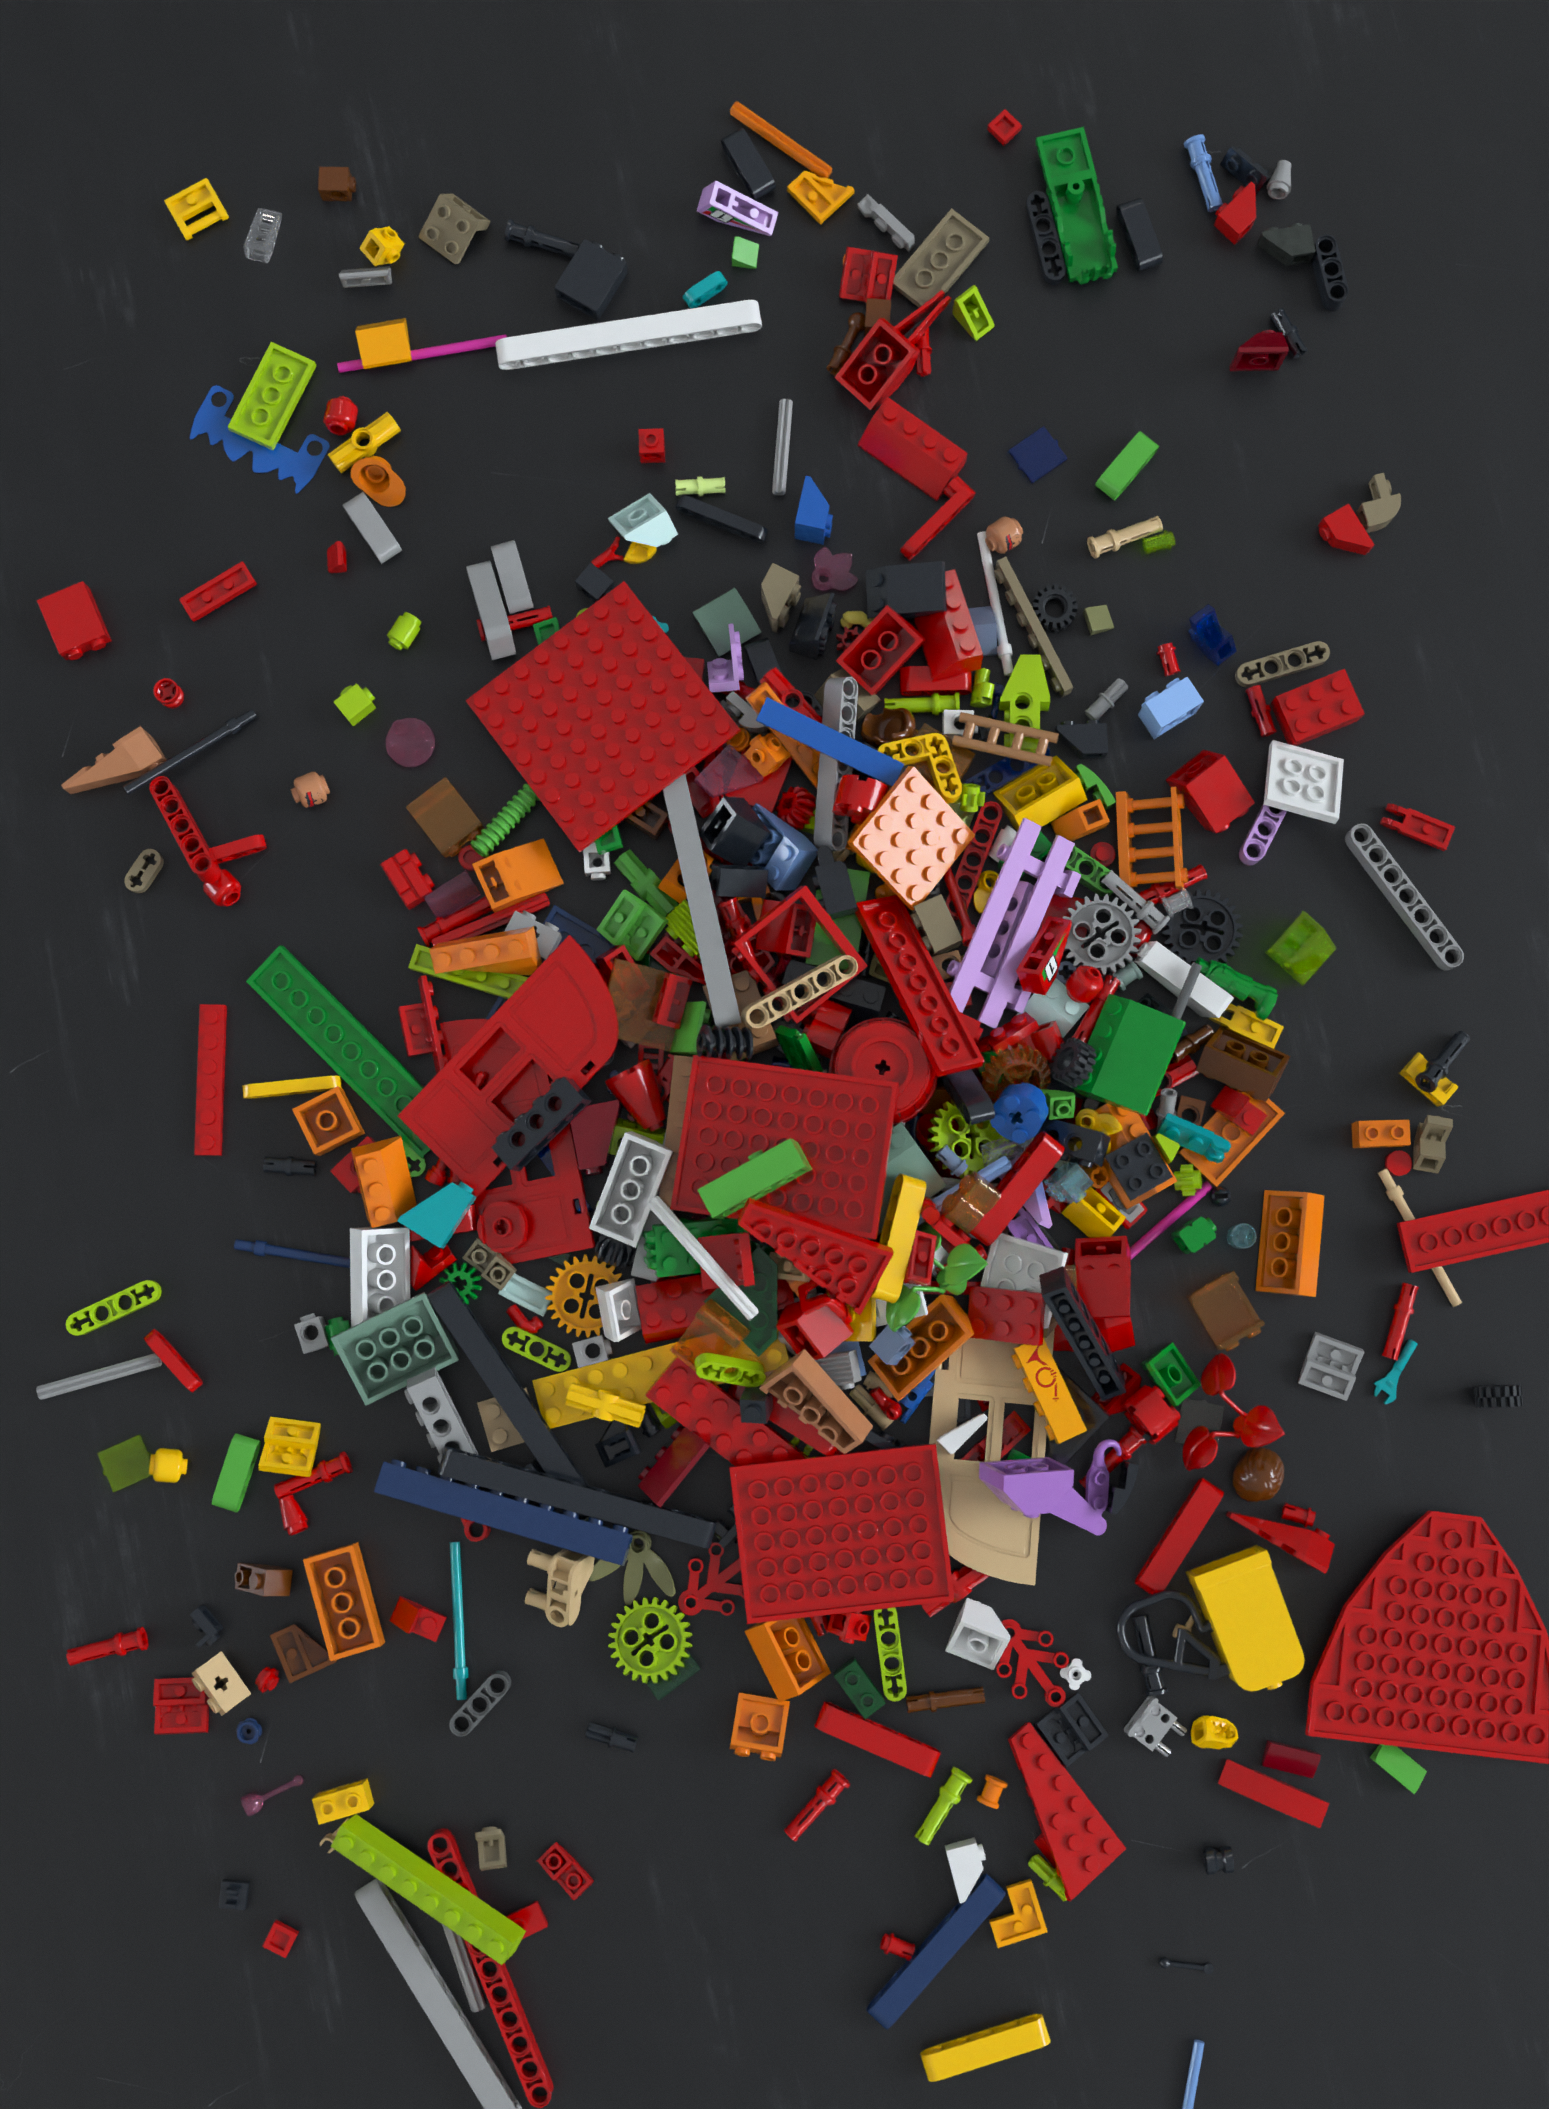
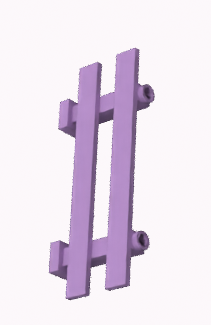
(1050, 880)

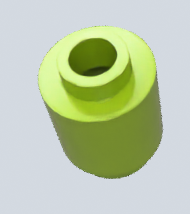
(404, 631)

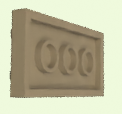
(940, 259)

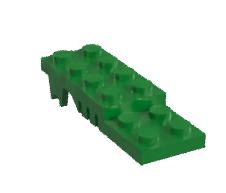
(1077, 206)
(670, 1257)

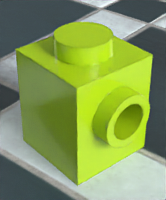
(355, 703)

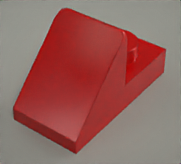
(1238, 1110)
(429, 1265)
(417, 1619)

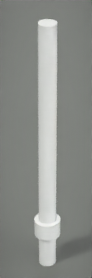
(1004, 649)

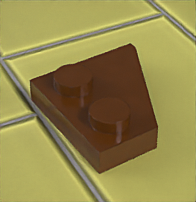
(299, 1652)

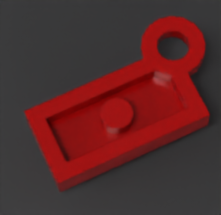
(1008, 1034)

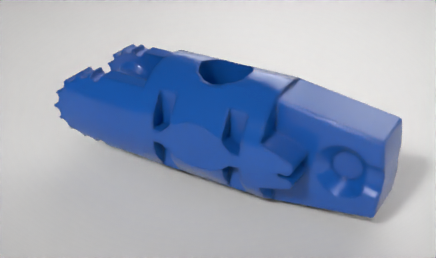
(913, 1399)

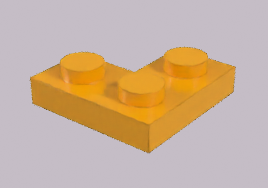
(1024, 1921)

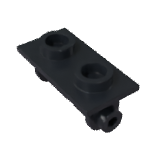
(1240, 166)

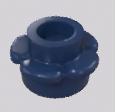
(250, 1738)

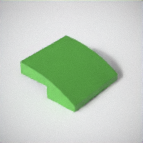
(632, 924)

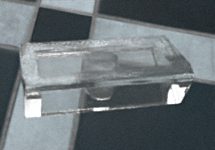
(1002, 1147)

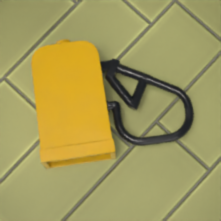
(1244, 1619)

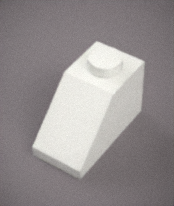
(965, 1865)

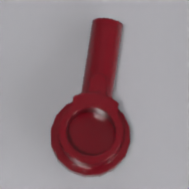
(776, 972)

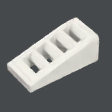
(955, 1438)

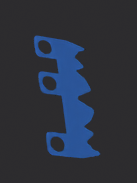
(290, 463)

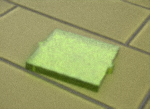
(125, 1463)

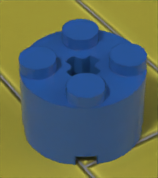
(1020, 1112)

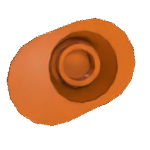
(378, 481)

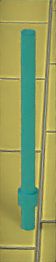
(460, 1671)

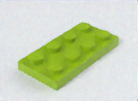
(272, 396)

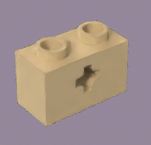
(221, 1670)

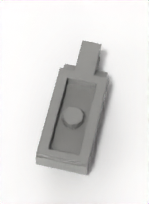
(887, 222)

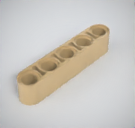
(811, 987)

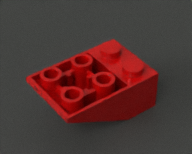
(1104, 1275)

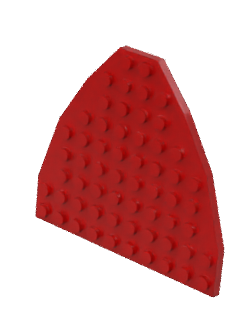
(1438, 1650)

